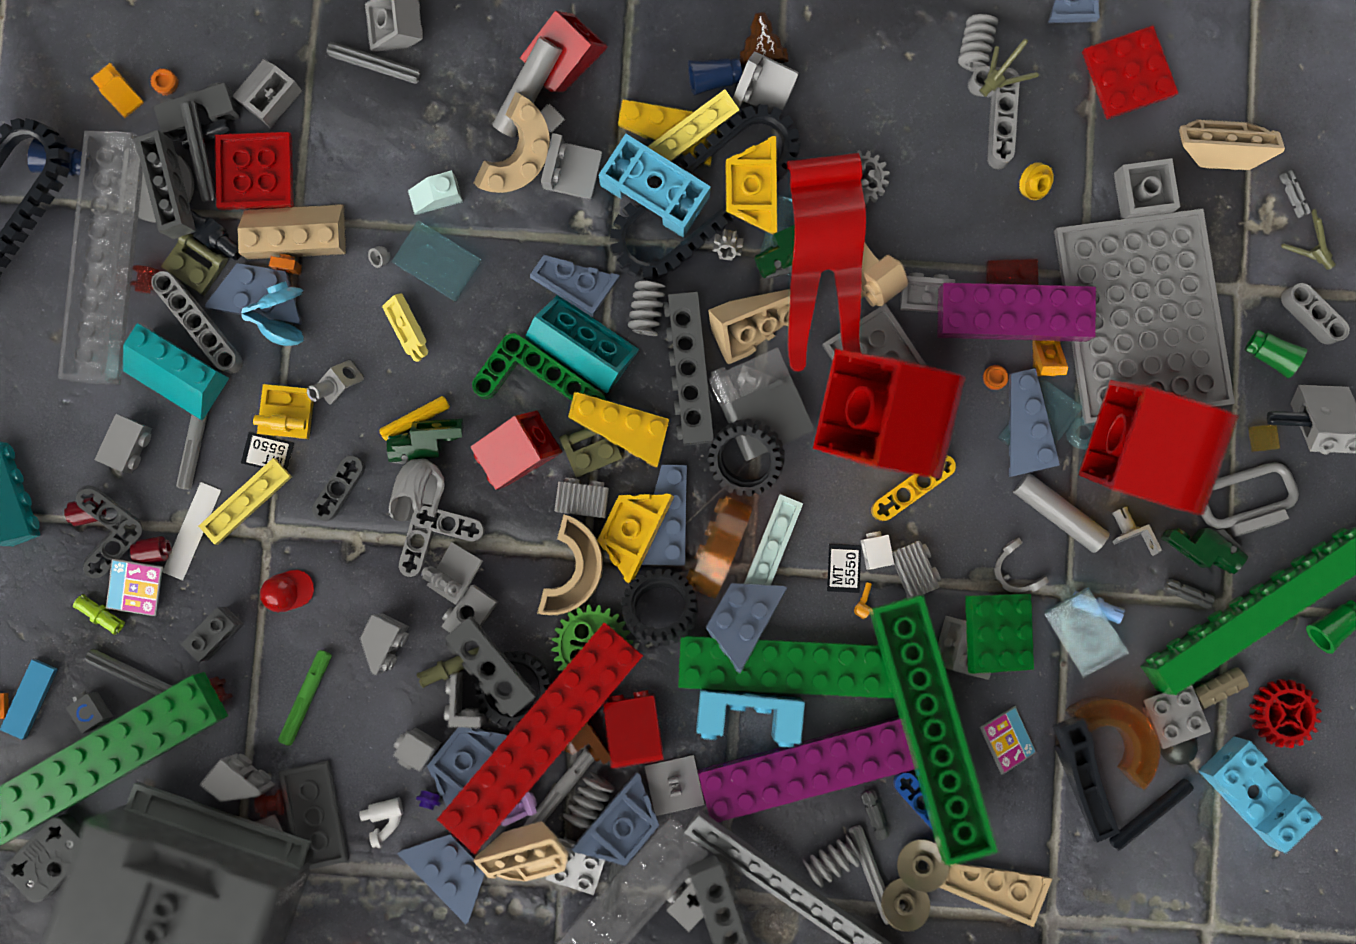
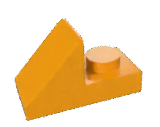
(117, 90)
(1049, 358)

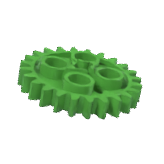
(593, 621)

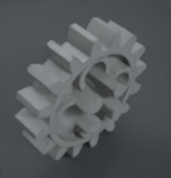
(876, 176)

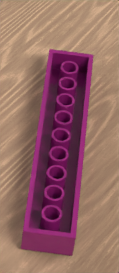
(805, 769)

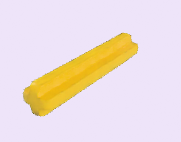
(421, 414)

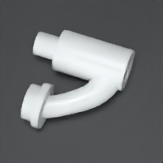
(379, 811)

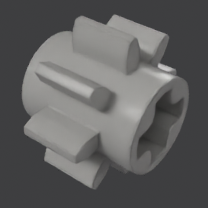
(728, 244)

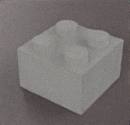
(1146, 189)

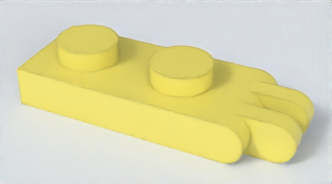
(406, 327)

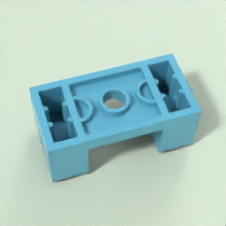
(676, 200)
(786, 714)
(1275, 812)

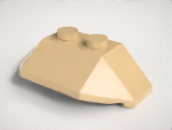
(1230, 144)
(523, 854)

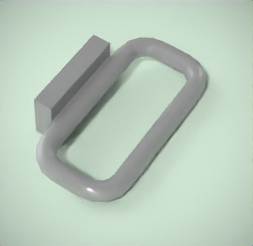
(1259, 517)

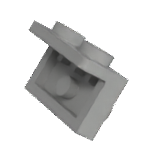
(922, 292)

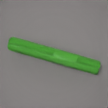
(304, 697)

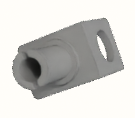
(334, 383)
(1130, 530)

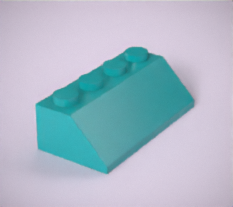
(581, 343)
(171, 371)
(16, 515)

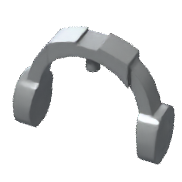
(1007, 549)

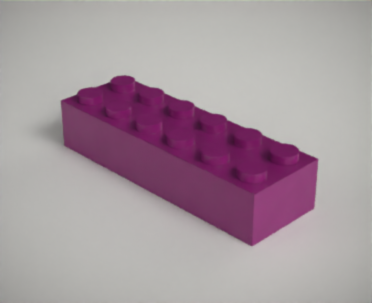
(1016, 312)

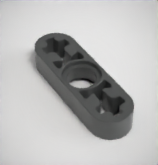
(333, 507)

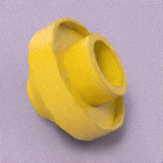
(1036, 181)

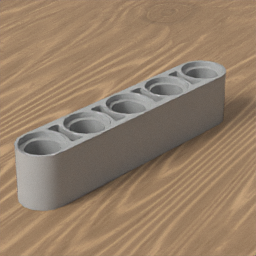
(189, 314)

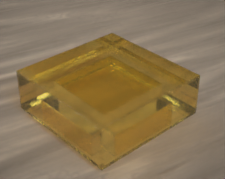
(1264, 438)

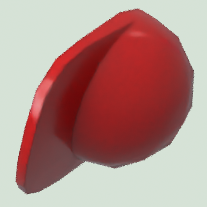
(287, 591)

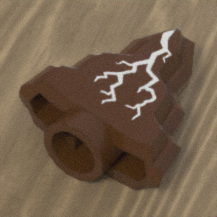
(763, 41)

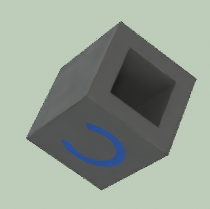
(89, 711)

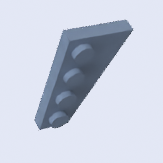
(1029, 427)
(669, 542)

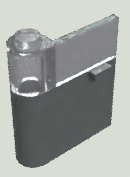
(763, 393)

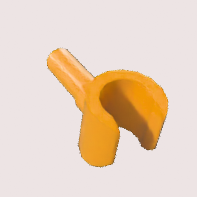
(861, 608)

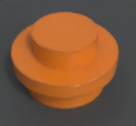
(995, 377)

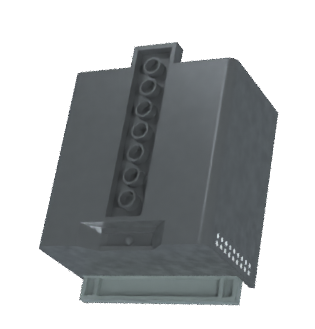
(178, 877)

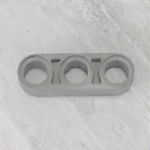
(1326, 314)

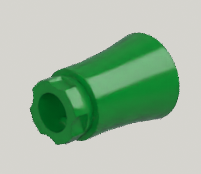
(1276, 352)
(1334, 627)

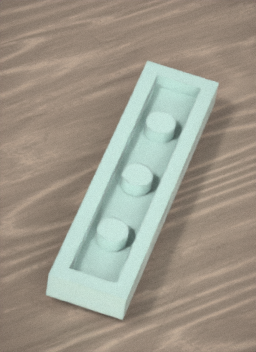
(773, 541)

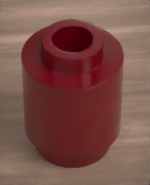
(77, 516)
(151, 550)

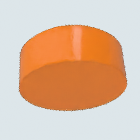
(164, 81)

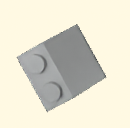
(393, 24)

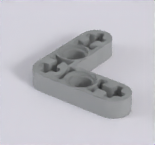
(426, 531)

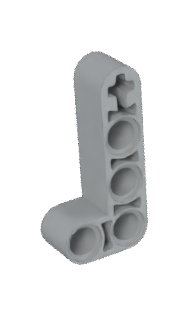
(999, 117)

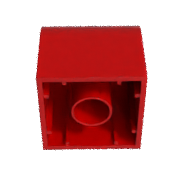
(889, 413)
(1158, 446)

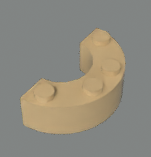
(527, 158)
(881, 278)
(587, 571)

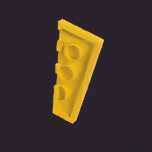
(654, 121)
(627, 427)

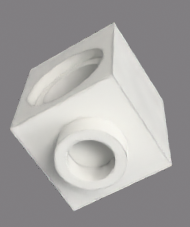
(877, 550)

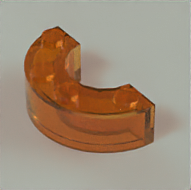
(720, 547)
(1138, 734)

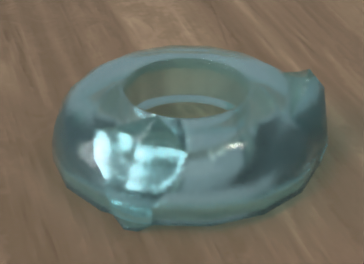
(1072, 436)

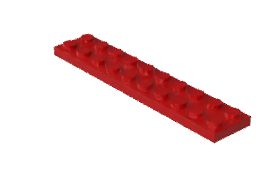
(539, 737)

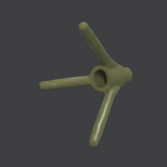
(995, 77)
(1320, 251)

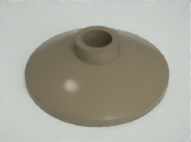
(918, 879)
(916, 906)

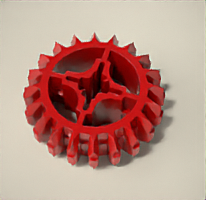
(1301, 703)

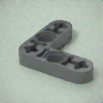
(116, 525)

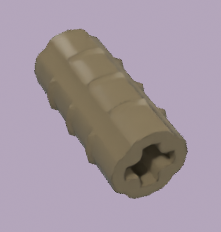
(1221, 687)

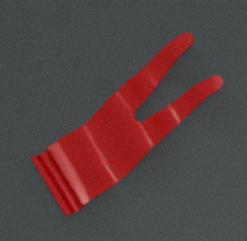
(826, 237)

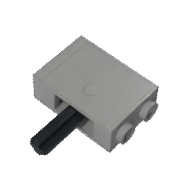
(1324, 417)

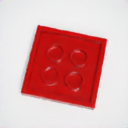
(1130, 72)
(254, 171)

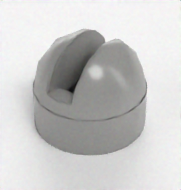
(377, 252)

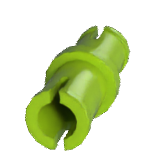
(99, 614)

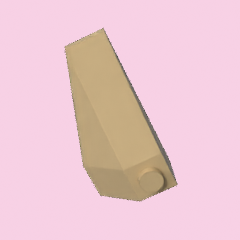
(748, 322)

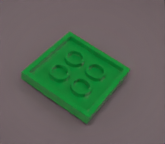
(999, 633)

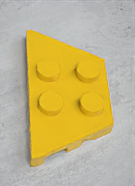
(753, 185)
(632, 530)

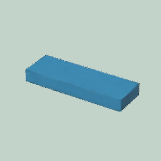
(28, 699)

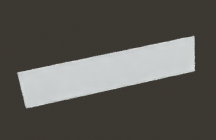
(190, 532)

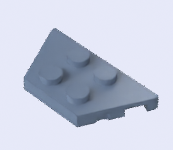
(247, 286)
(743, 618)
(461, 759)
(621, 826)
(448, 871)

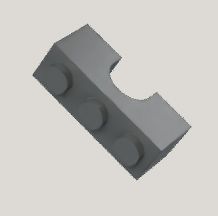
(214, 99)

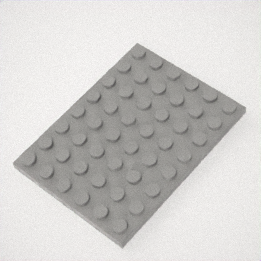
(1152, 308)

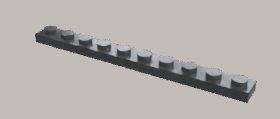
(779, 882)

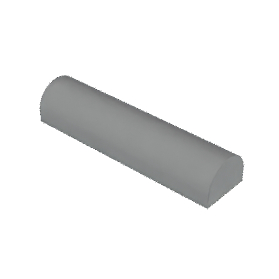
(529, 81)
(1061, 513)

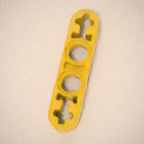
(914, 490)

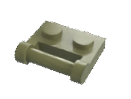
(190, 270)
(590, 457)

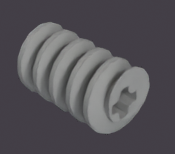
(977, 41)
(645, 307)
(589, 801)
(832, 861)

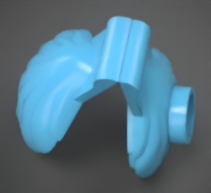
(275, 330)

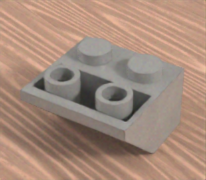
(267, 92)
(381, 641)
(236, 779)

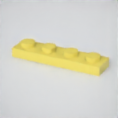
(695, 126)
(245, 501)

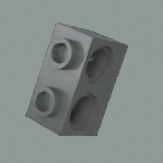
(212, 634)

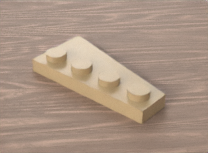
(1003, 891)

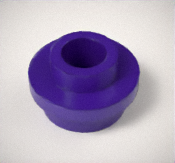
(428, 800)

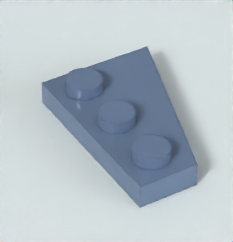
(576, 284)

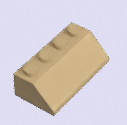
(292, 232)

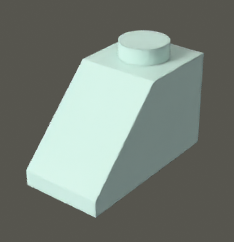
(435, 193)

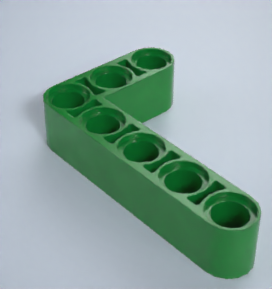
(521, 357)

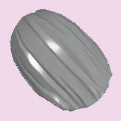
(416, 486)

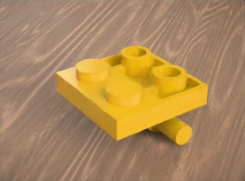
(284, 412)

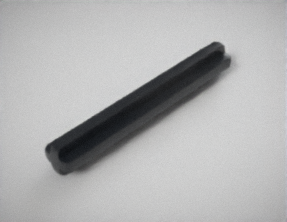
(1151, 814)

